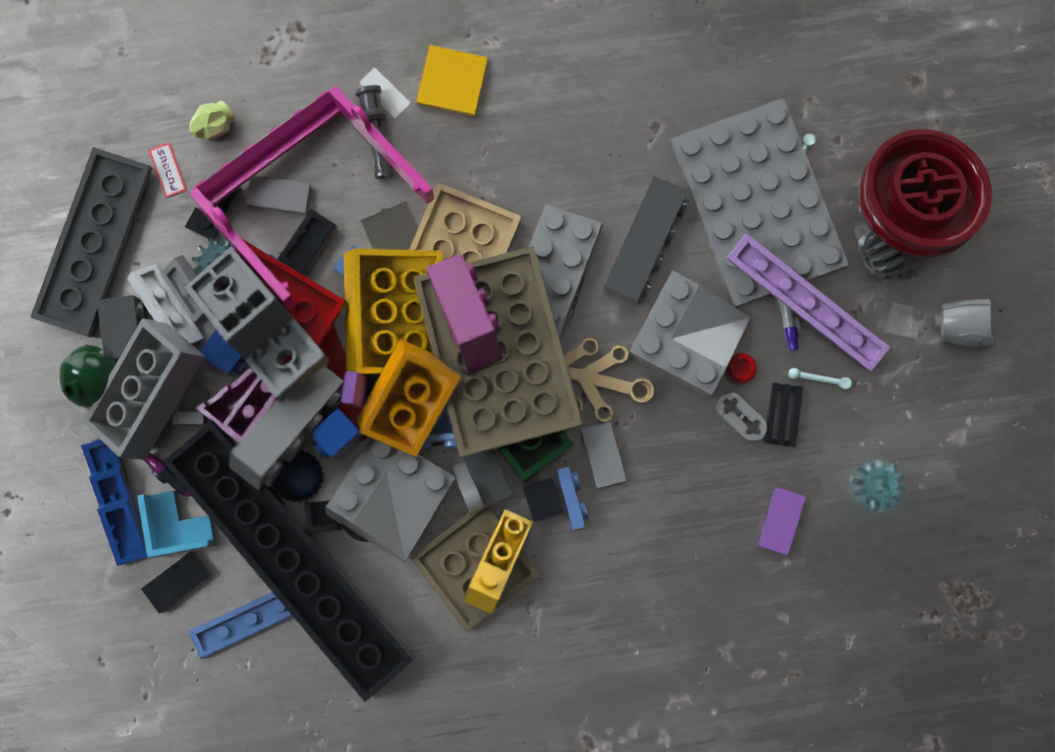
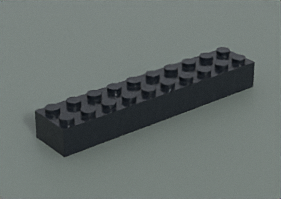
(291, 563)

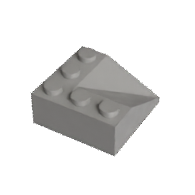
(689, 335)
(390, 497)

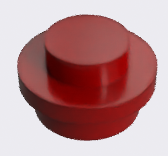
(741, 368)

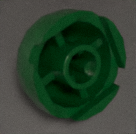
(85, 375)

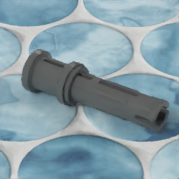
(371, 105)

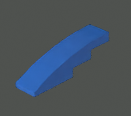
(115, 502)

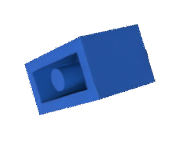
(336, 435)

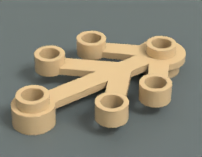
(590, 377)

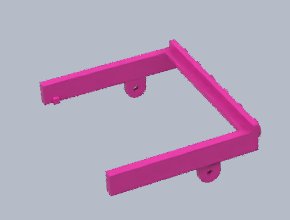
(272, 147)

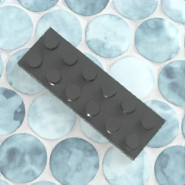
(91, 242)

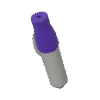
(791, 327)

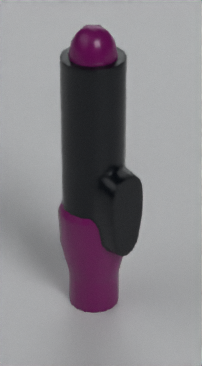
(164, 475)

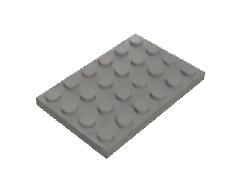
(758, 182)

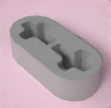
(746, 412)
(467, 488)

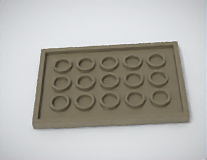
(529, 388)

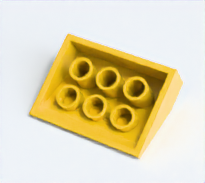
(383, 305)

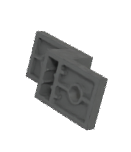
(256, 324)

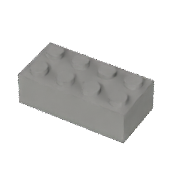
(143, 389)
(283, 428)

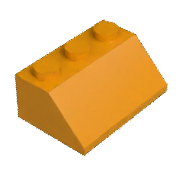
(407, 398)

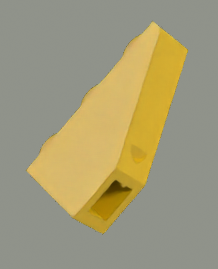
(498, 561)

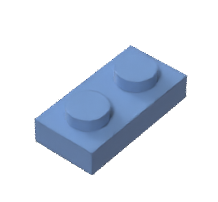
(569, 485)

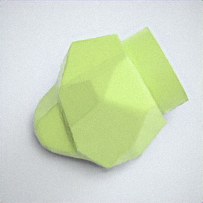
(211, 121)

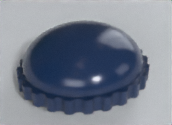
(299, 478)

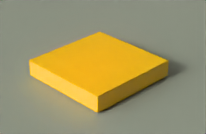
(452, 81)

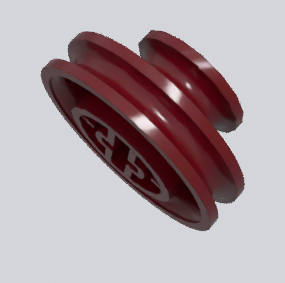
(925, 193)

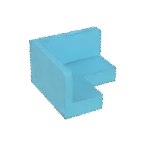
(165, 530)

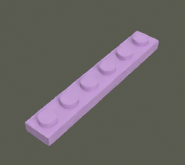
(807, 302)

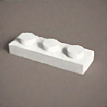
(162, 302)

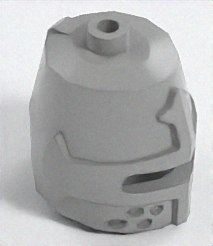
(966, 323)

